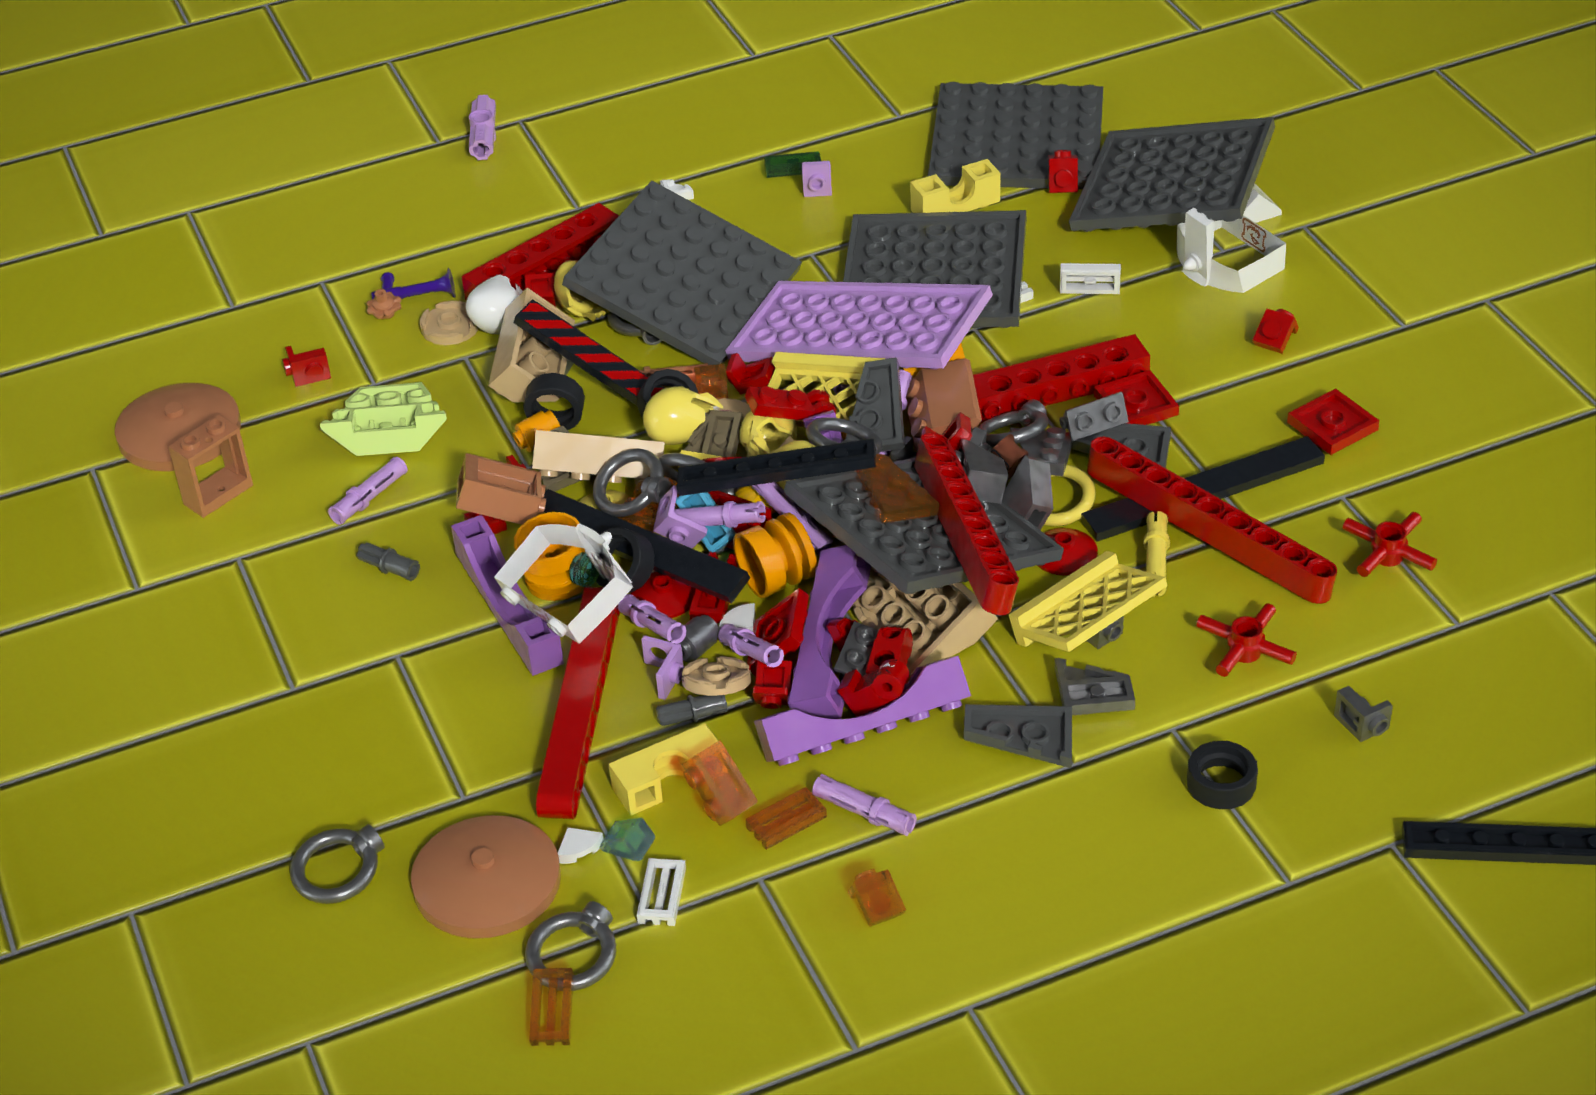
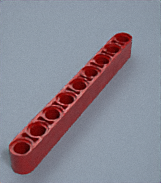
(1212, 520)
(967, 525)
(576, 718)

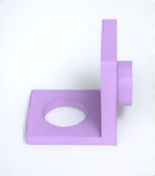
(816, 178)
(675, 526)
(670, 668)

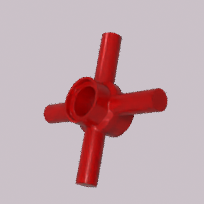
(1389, 544)
(1246, 639)

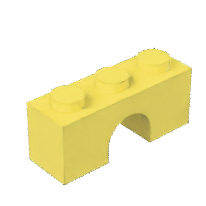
(975, 190)
(638, 775)

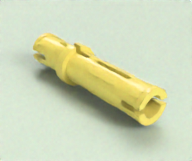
(1156, 543)

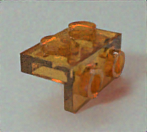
(718, 783)

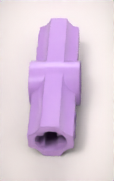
(482, 127)

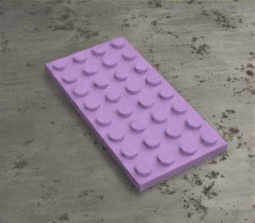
(863, 319)

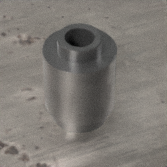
(699, 637)

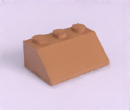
(939, 396)

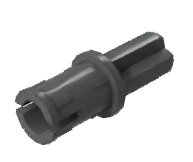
(388, 561)
(691, 709)

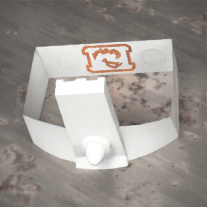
(1196, 252)
(597, 550)

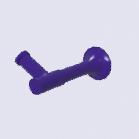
(443, 284)

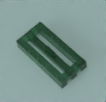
(788, 163)

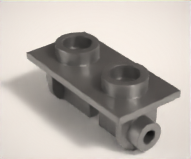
(1095, 416)
(856, 650)

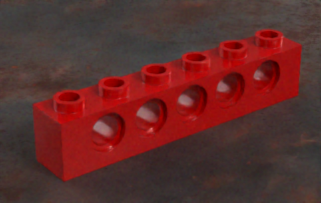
(545, 251)
(1059, 375)

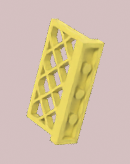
(823, 369)
(1085, 588)

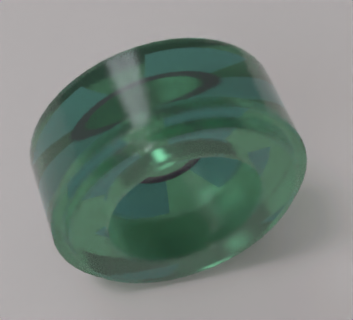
(582, 571)

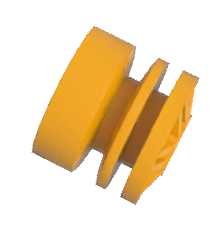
(775, 554)
(549, 574)

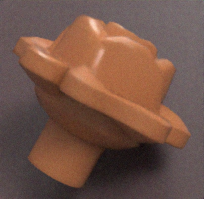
(383, 304)

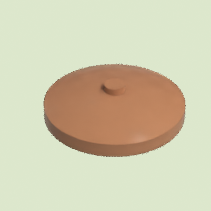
(166, 416)
(486, 876)

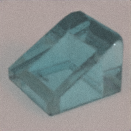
(628, 839)

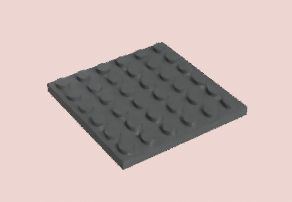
(1015, 130)
(1167, 170)
(944, 250)
(680, 273)
(910, 551)

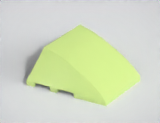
(386, 419)

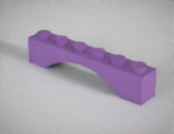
(482, 560)
(837, 585)
(929, 687)

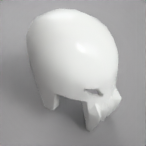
(488, 303)

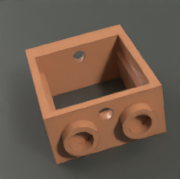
(232, 479)
(499, 490)

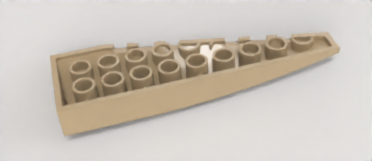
(939, 618)

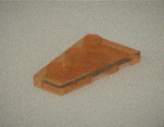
(896, 492)

